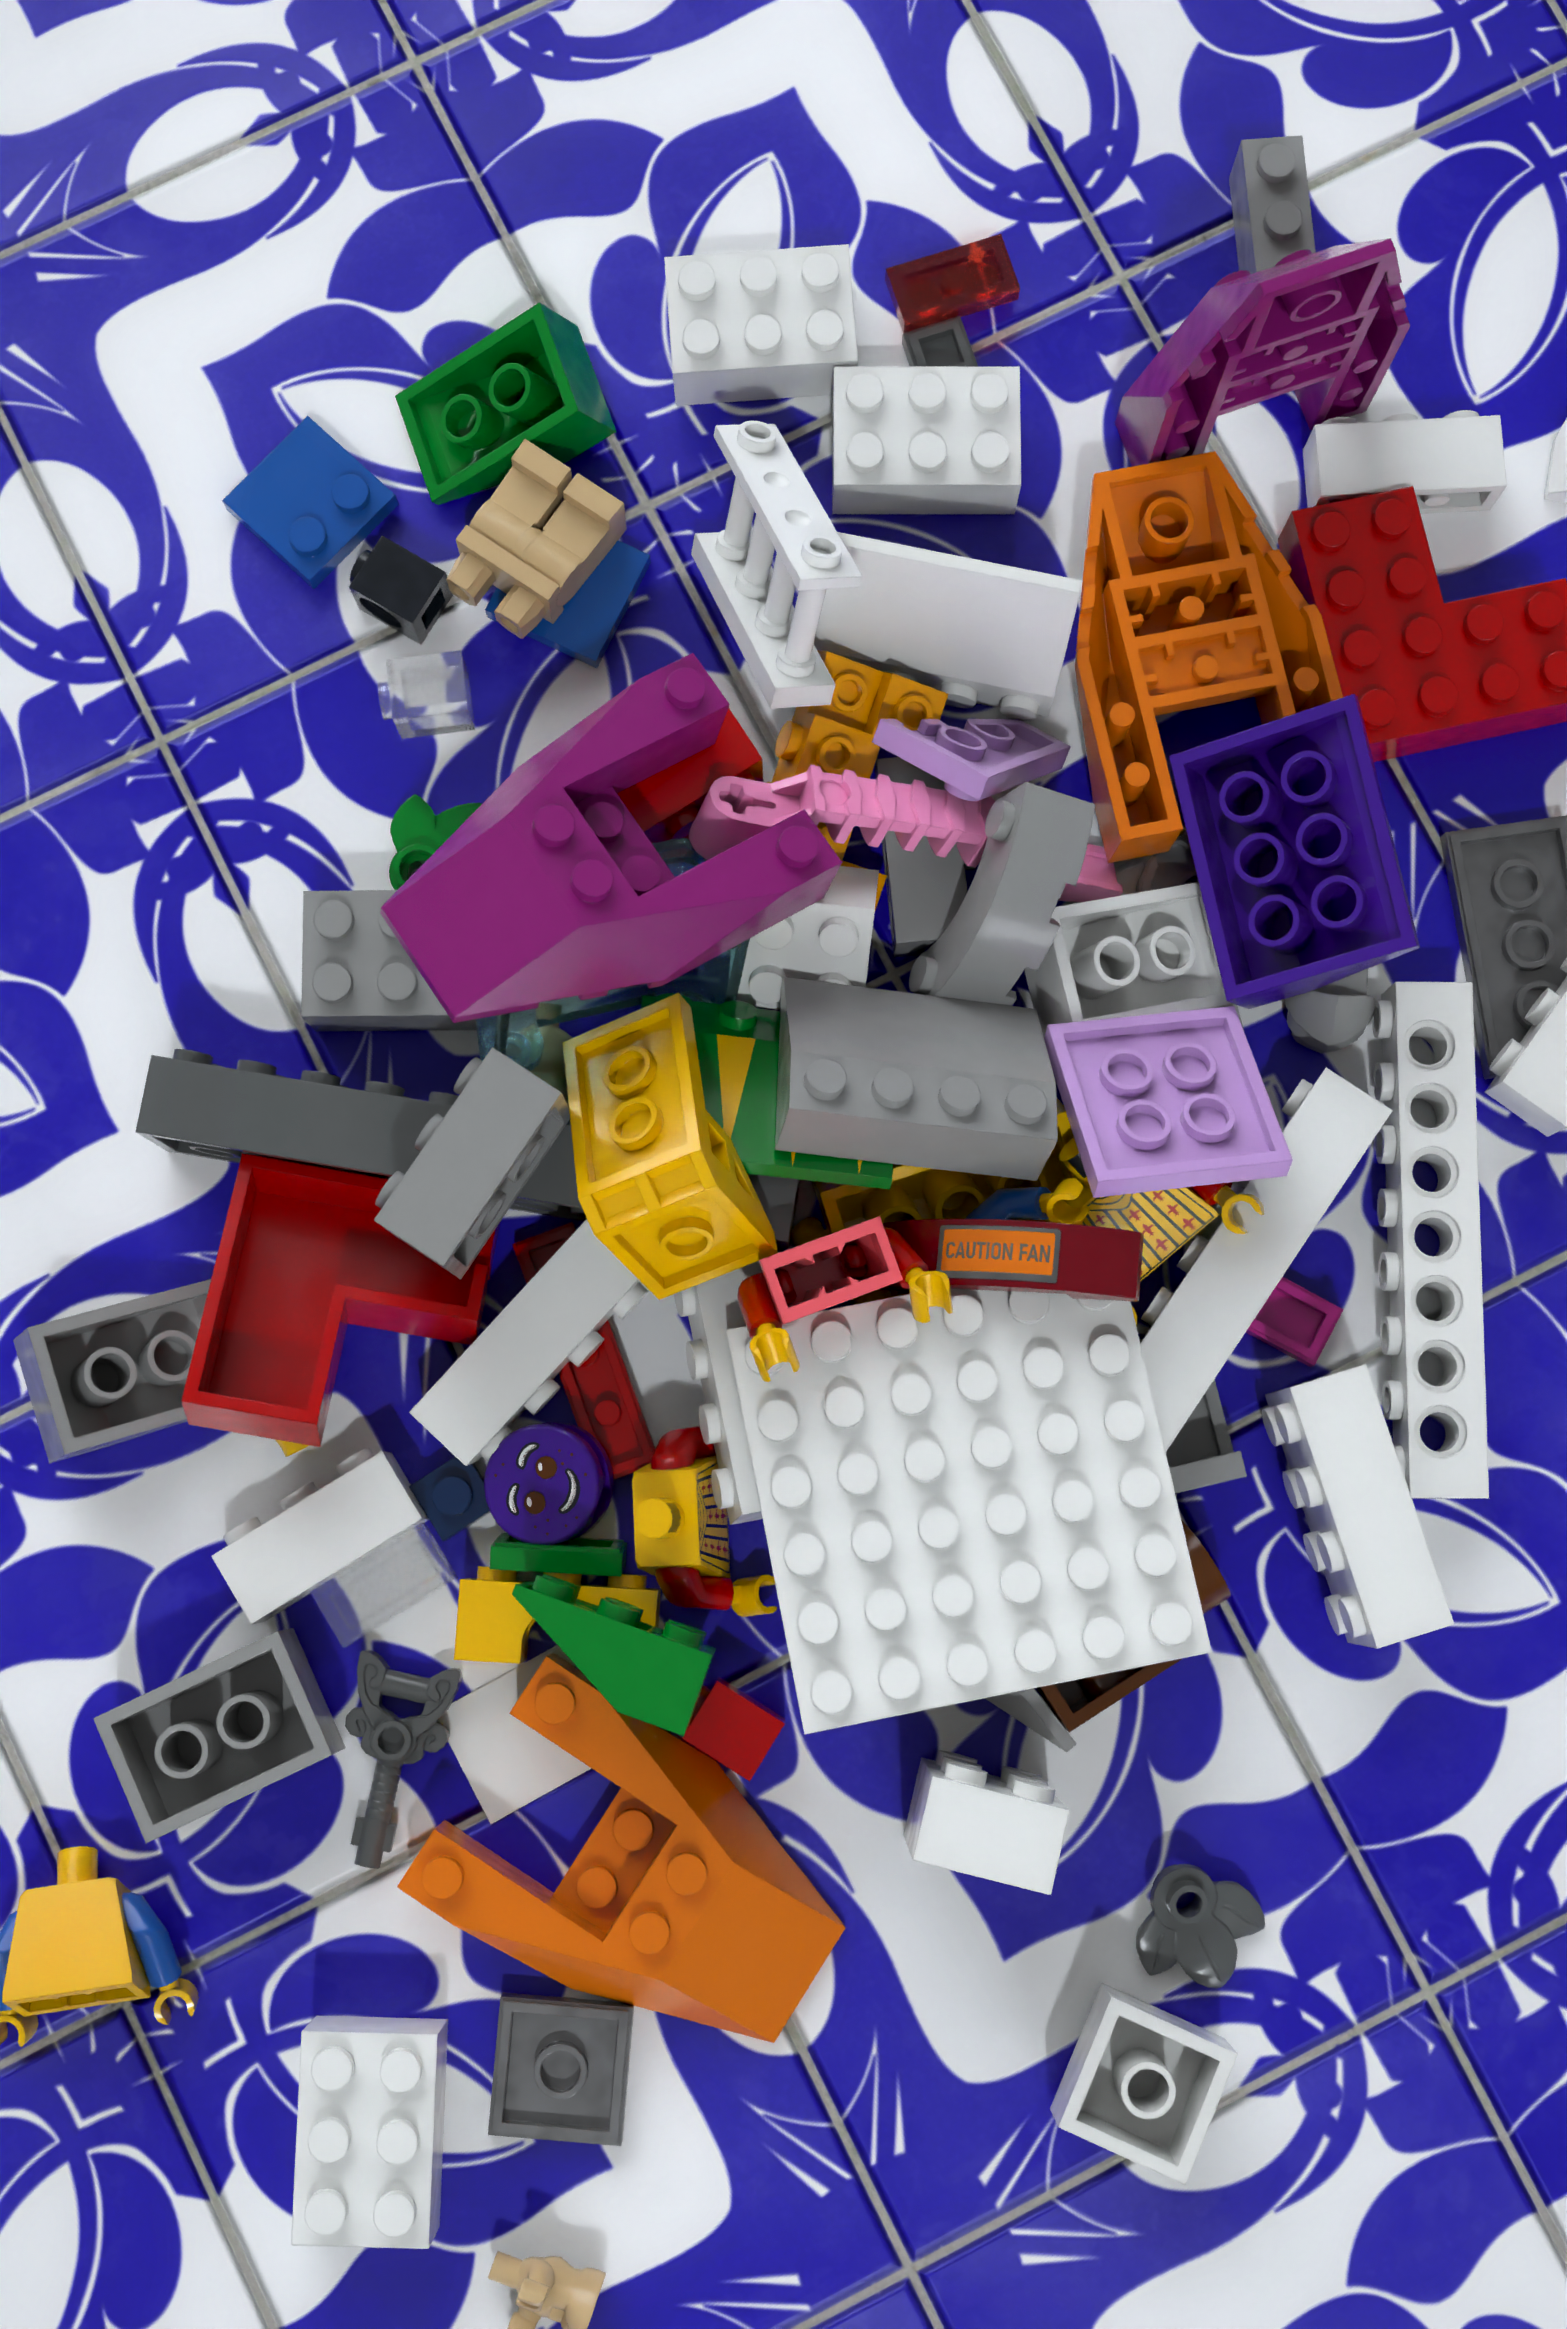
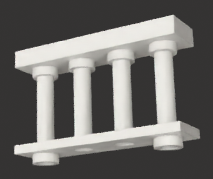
(739, 570)

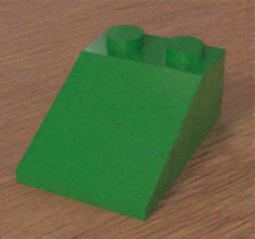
(509, 387)

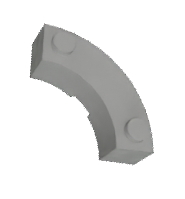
(1005, 918)

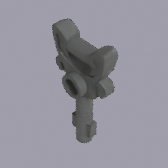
(394, 1741)

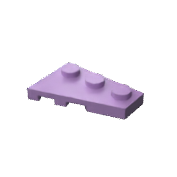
(977, 759)

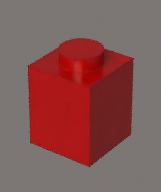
(733, 1728)

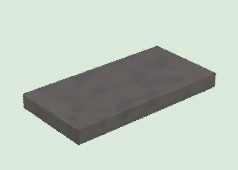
(1509, 921)

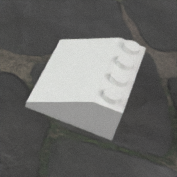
(954, 625)

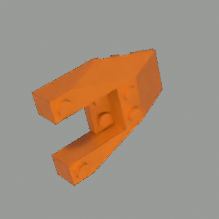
(1179, 617)
(673, 1895)

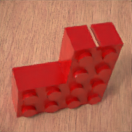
(1421, 665)
(288, 1281)

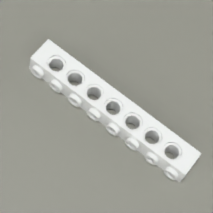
(1446, 1021)

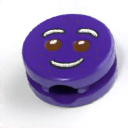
(548, 1483)

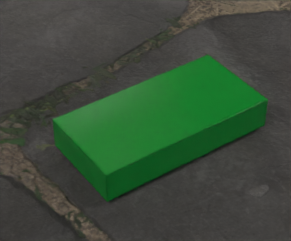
(574, 1556)

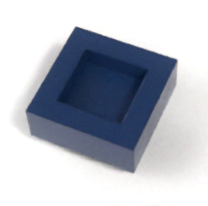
(452, 1497)

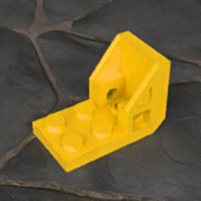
(650, 1157)

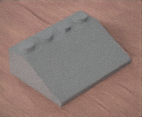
(913, 1080)

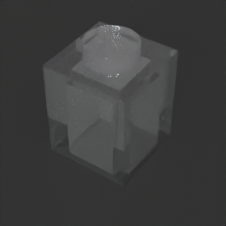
(427, 694)

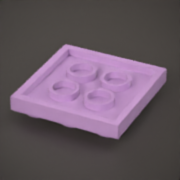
(1166, 1101)

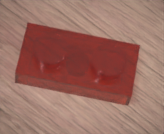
(952, 283)

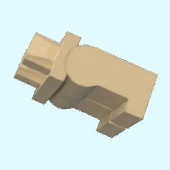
(535, 540)

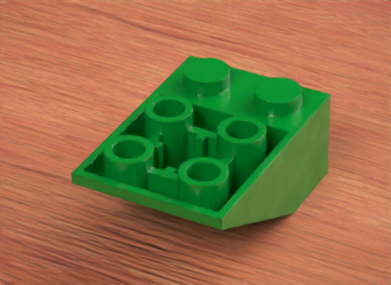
(632, 1664)

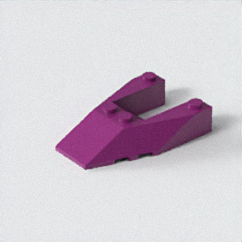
(1304, 327)
(564, 891)

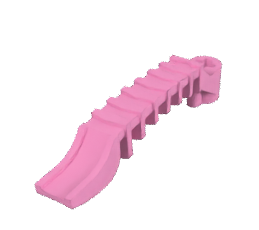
(744, 807)

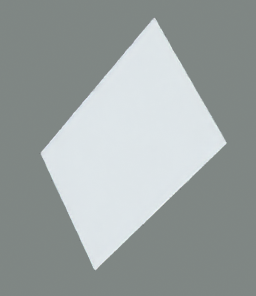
(499, 1753)

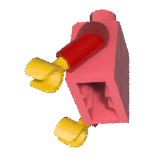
(827, 1275)

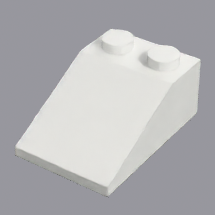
(1128, 959)

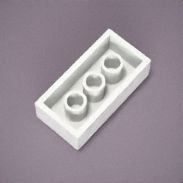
(1356, 1509)

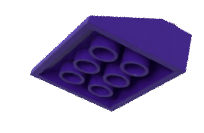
(1294, 854)

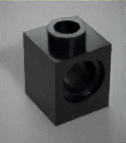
(399, 589)

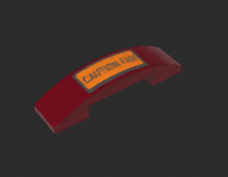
(1028, 1256)

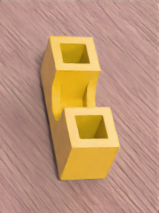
(497, 1627)

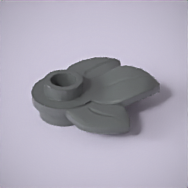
(1201, 1932)

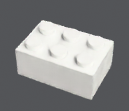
(759, 323)
(926, 440)
(986, 1823)
(370, 2132)

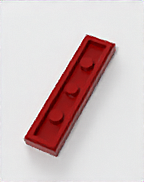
(601, 1387)

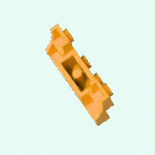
(843, 732)

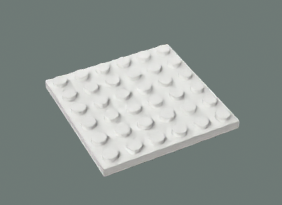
(965, 1502)

